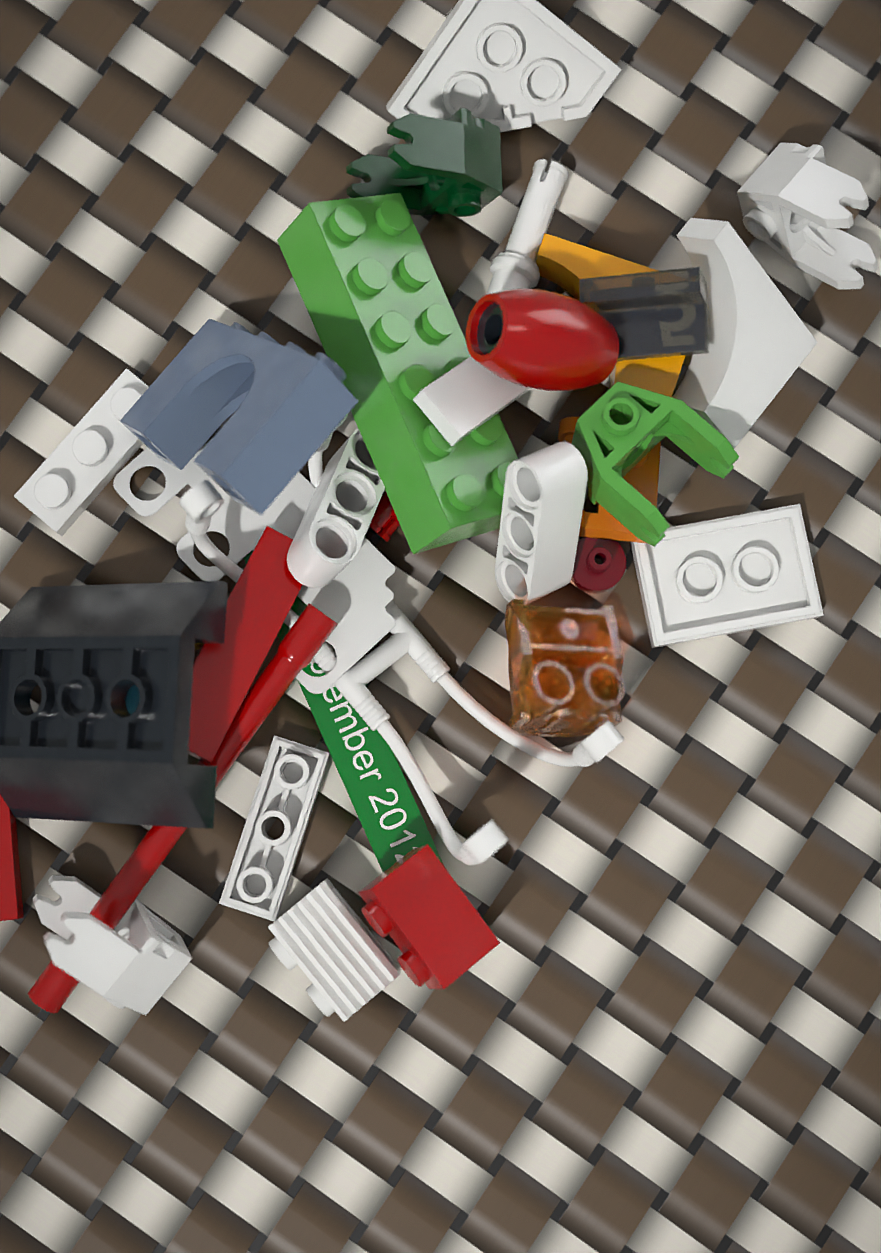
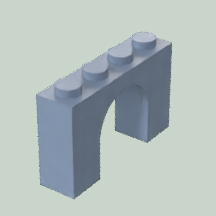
(281, 404)

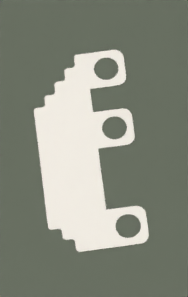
(352, 599)

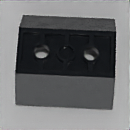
(82, 747)

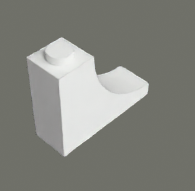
(752, 333)

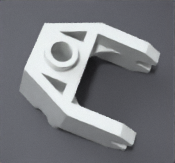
(797, 209)
(123, 964)

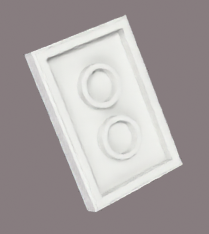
(727, 576)

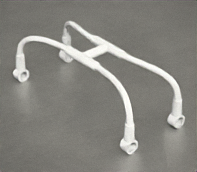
(204, 500)

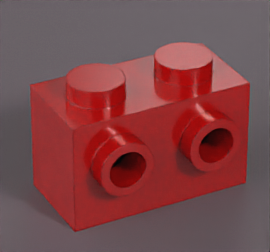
(427, 919)

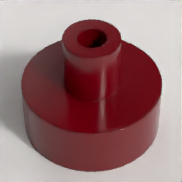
(598, 577)

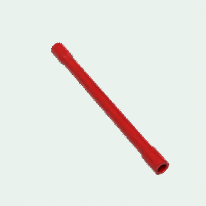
(293, 655)

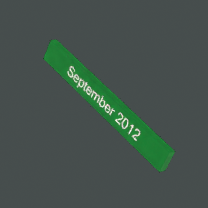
(366, 770)

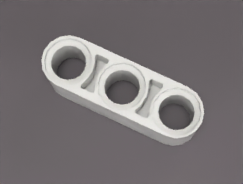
(540, 522)
(337, 530)

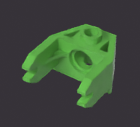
(626, 428)

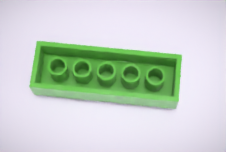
(392, 337)

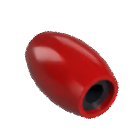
(541, 339)

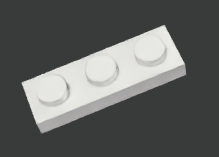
(85, 458)

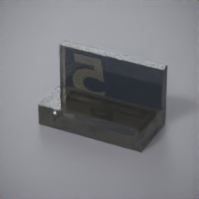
(653, 311)

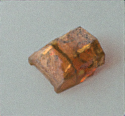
(563, 669)

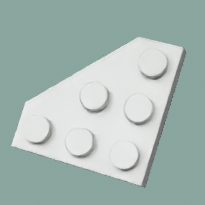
(505, 66)

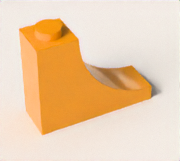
(566, 264)

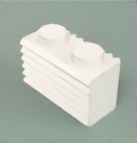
(333, 951)

